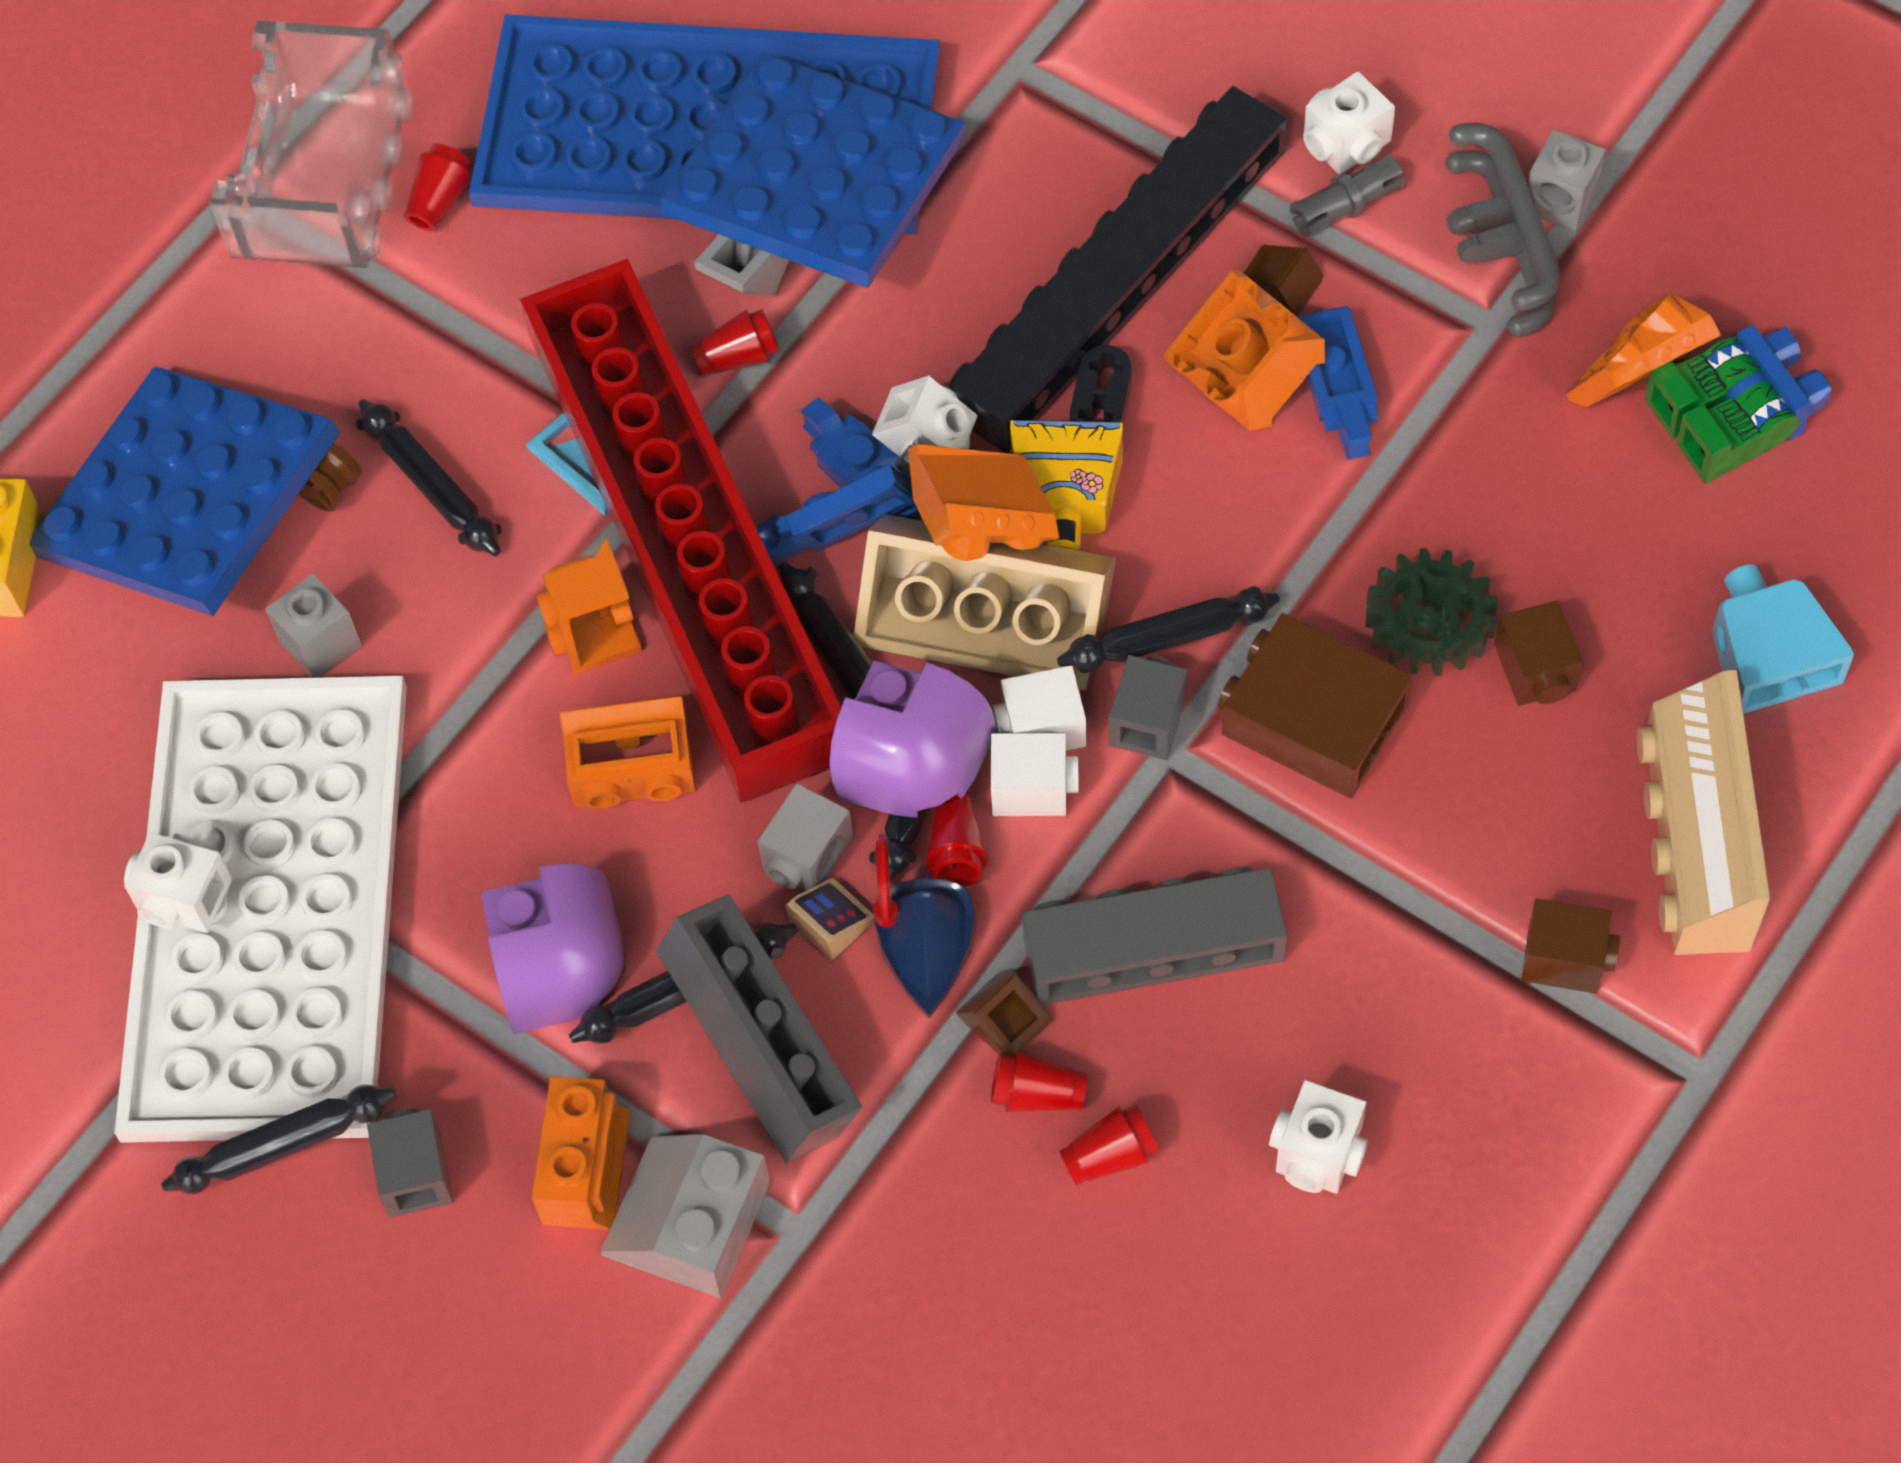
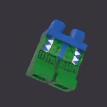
(1736, 399)

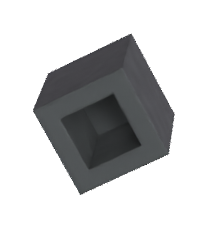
(1148, 706)
(409, 1162)

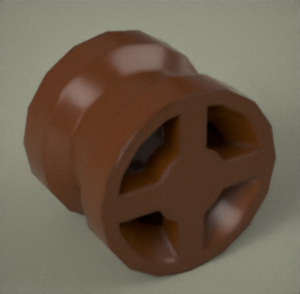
(330, 478)

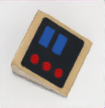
(829, 917)

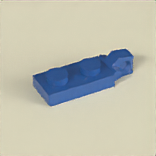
(1343, 384)
(846, 447)
(837, 514)

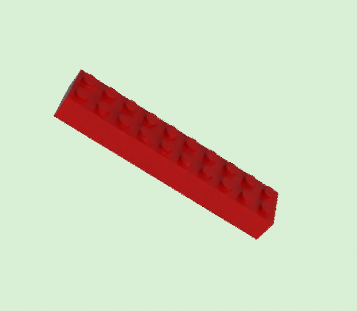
(685, 529)

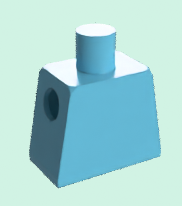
(1777, 640)

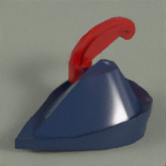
(922, 932)

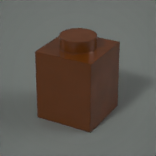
(1538, 654)
(1569, 946)

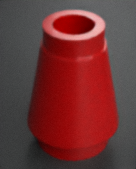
(437, 185)
(736, 344)
(956, 843)
(1036, 1084)
(1110, 1146)

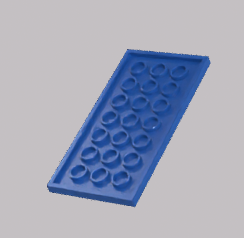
(615, 108)

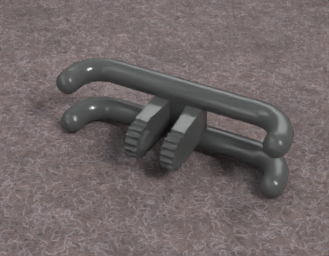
(1505, 223)

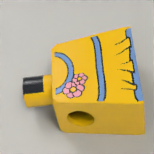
(1075, 469)

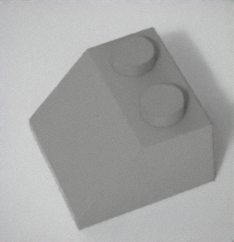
(689, 1210)

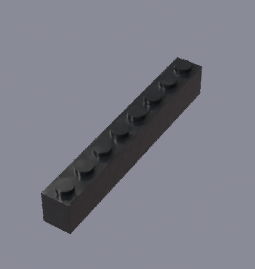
(1120, 264)

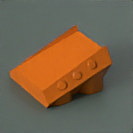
(1653, 337)
(1246, 351)
(979, 500)

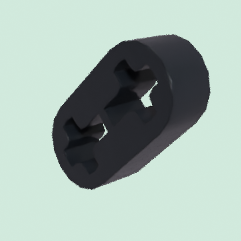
(1086, 390)

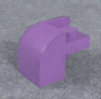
(909, 739)
(554, 944)

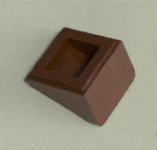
(1285, 274)
(1005, 1013)

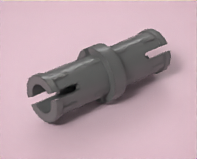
(1347, 195)

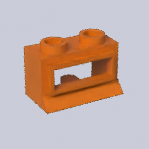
(588, 612)
(615, 781)
(573, 1179)

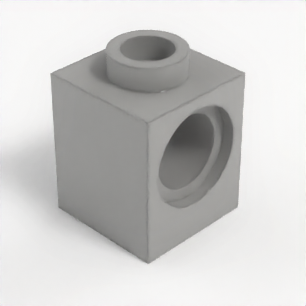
(1565, 179)
(313, 627)
(804, 839)

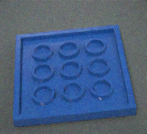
(814, 169)
(183, 489)

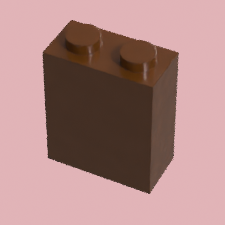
(1314, 704)

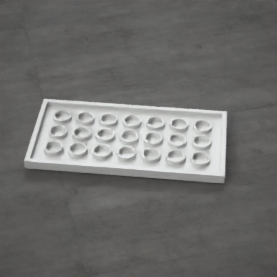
(292, 975)

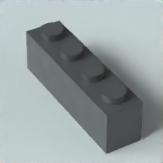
(1154, 935)
(758, 1028)

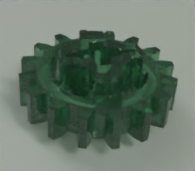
(1430, 614)

